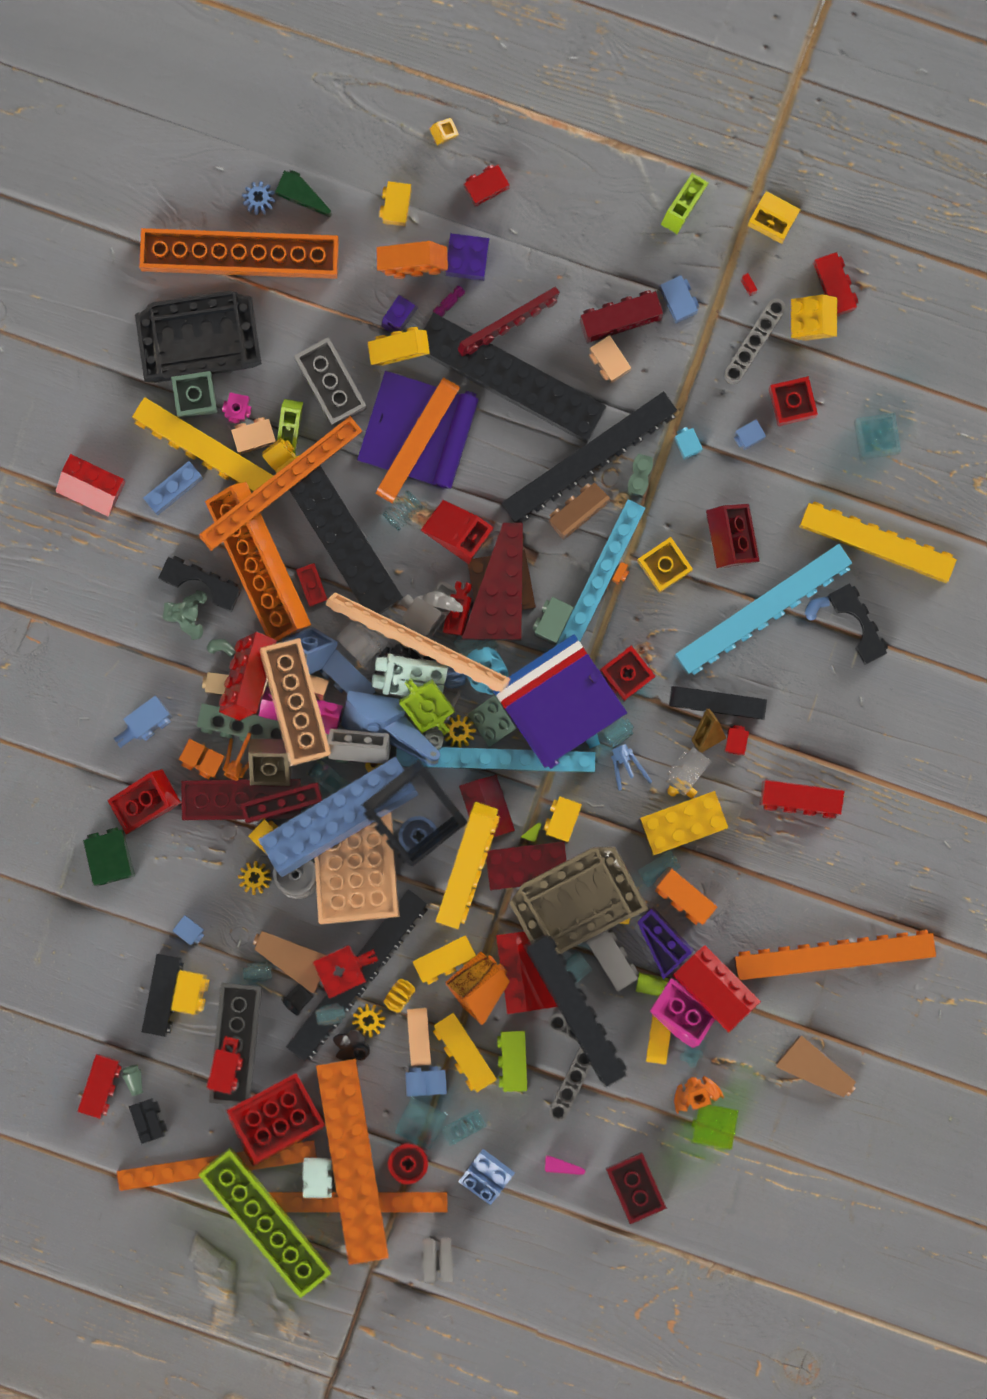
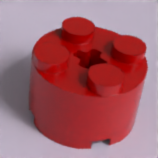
(416, 1171)

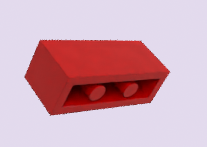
(835, 282)
(99, 1086)

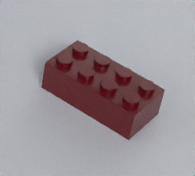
(621, 316)
(517, 865)

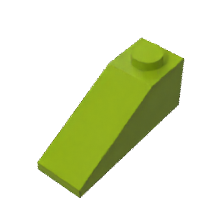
(684, 203)
(290, 421)

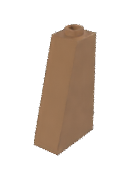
(290, 958)
(813, 1066)

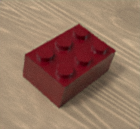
(636, 1188)

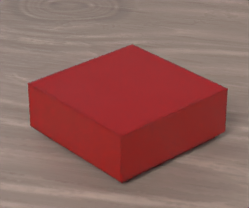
(748, 284)

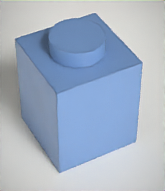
(749, 435)
(189, 931)

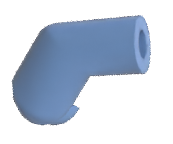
(814, 605)

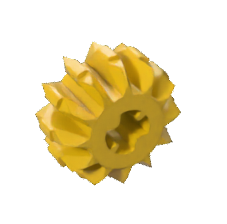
(461, 738)
(248, 876)
(399, 995)
(365, 1014)

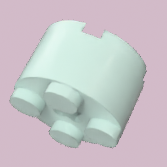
(317, 1177)

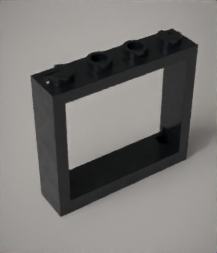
(433, 840)

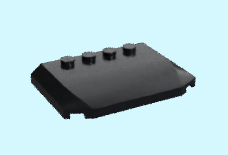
(197, 336)

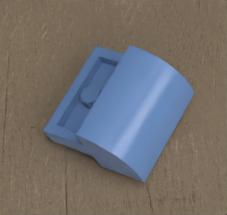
(486, 1177)

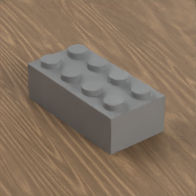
(330, 382)

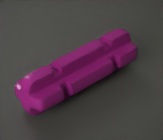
(449, 301)

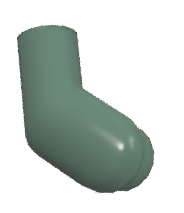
(220, 644)

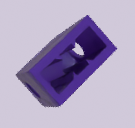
(399, 314)

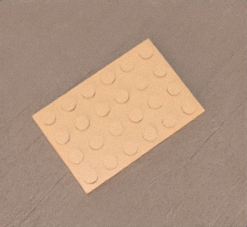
(357, 878)

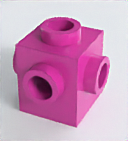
(233, 402)

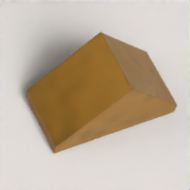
(708, 732)

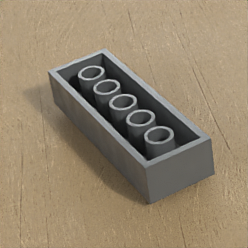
(238, 1020)

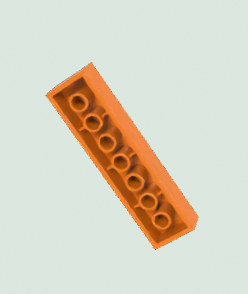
(261, 569)

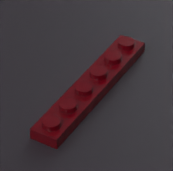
(504, 324)

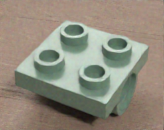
(492, 721)

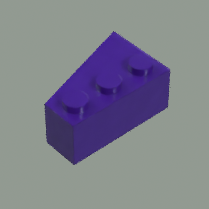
(664, 942)

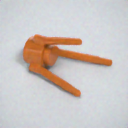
(234, 769)

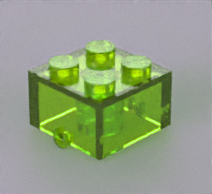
(714, 1127)

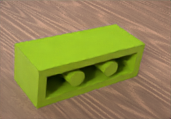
(512, 1061)

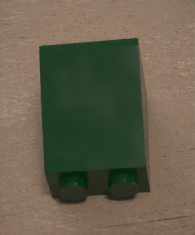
(108, 857)

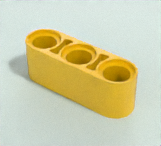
(658, 1042)

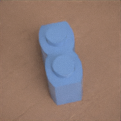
(426, 1082)

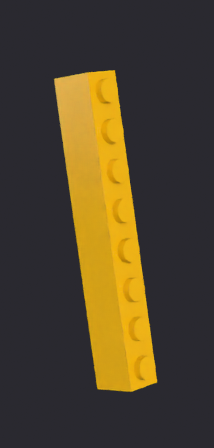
(199, 445)
(877, 542)

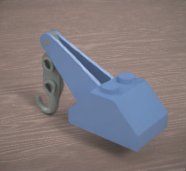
(386, 715)

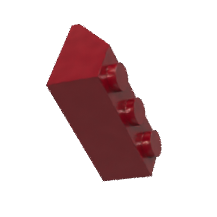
(732, 535)
(488, 792)

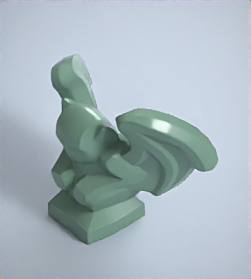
(186, 614)

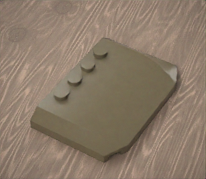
(578, 898)

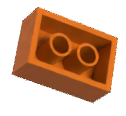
(412, 259)
(684, 896)

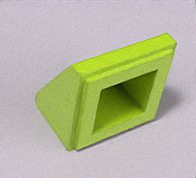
(531, 835)

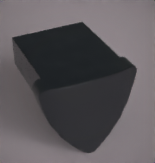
(296, 999)

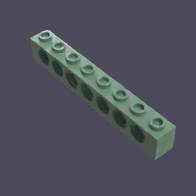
(209, 713)

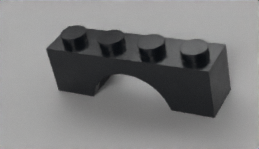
(177, 573)
(846, 601)

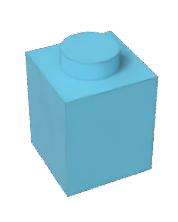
(688, 442)

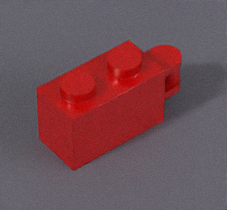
(225, 1067)

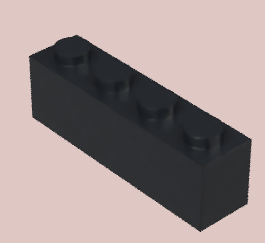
(161, 995)

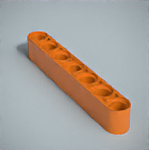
(417, 440)

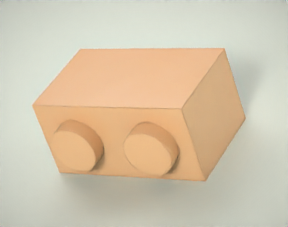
(609, 359)
(253, 436)

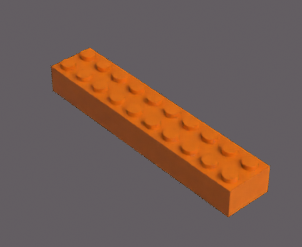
(239, 253)
(352, 1162)

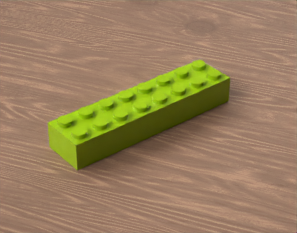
(265, 1222)

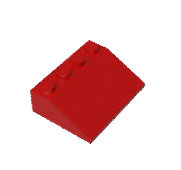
(526, 988)
(275, 1119)

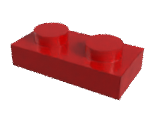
(311, 585)

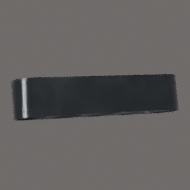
(718, 702)

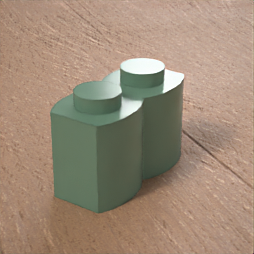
(640, 472)

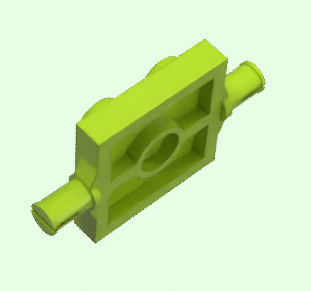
(427, 706)

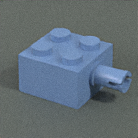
(144, 721)

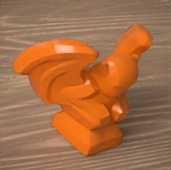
(696, 1094)

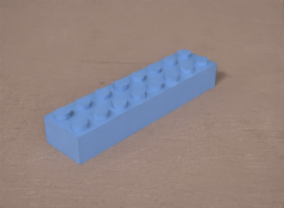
(332, 819)

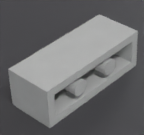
(359, 746)
(613, 959)

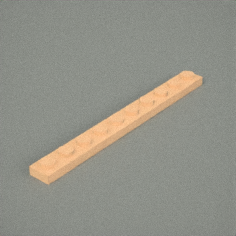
(418, 642)

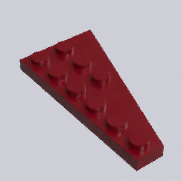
(499, 599)

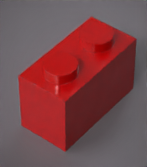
(486, 185)

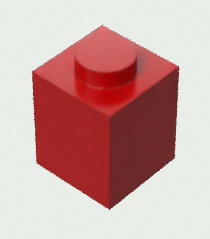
(736, 740)

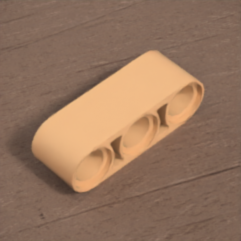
(419, 1037)

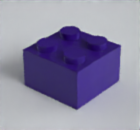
(467, 256)

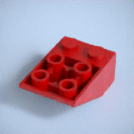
(457, 530)

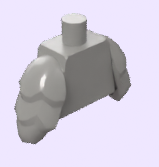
(428, 612)

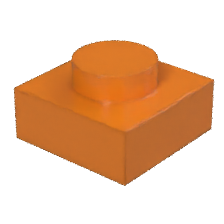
(621, 573)

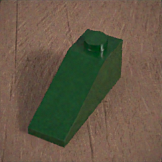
(296, 190)

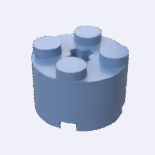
(410, 828)

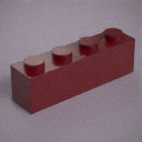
(281, 803)

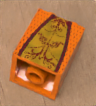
(479, 986)

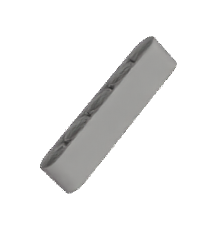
(761, 334)

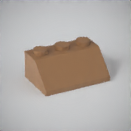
(578, 510)

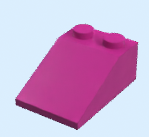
(682, 1014)

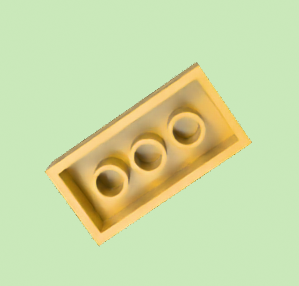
(683, 823)

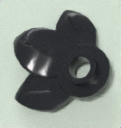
(351, 1046)

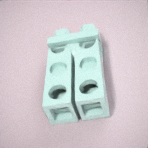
(399, 669)

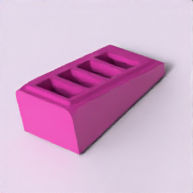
(559, 1166)

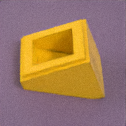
(443, 131)

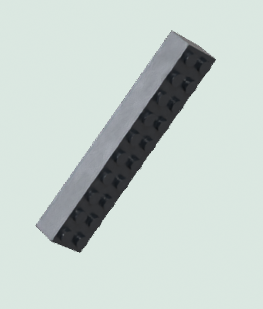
(514, 380)

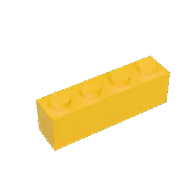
(465, 1053)

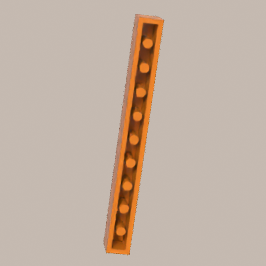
(835, 956)

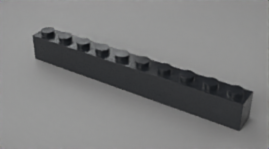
(589, 457)
(382, 942)

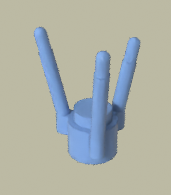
(623, 755)

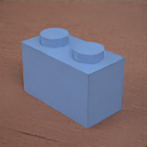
(679, 299)

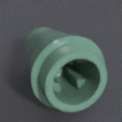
(133, 1079)

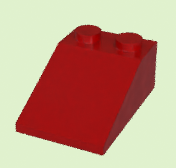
(144, 801)

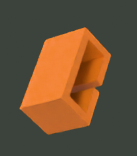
(202, 759)

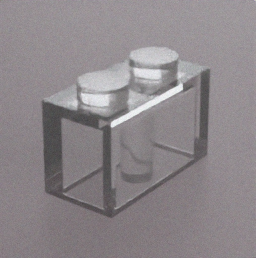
(688, 771)

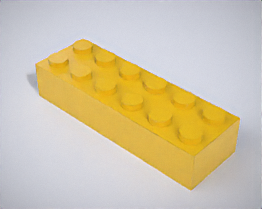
(466, 866)

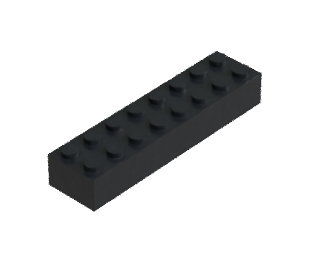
(345, 542)
(575, 1010)

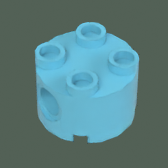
(490, 658)

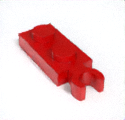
(456, 621)

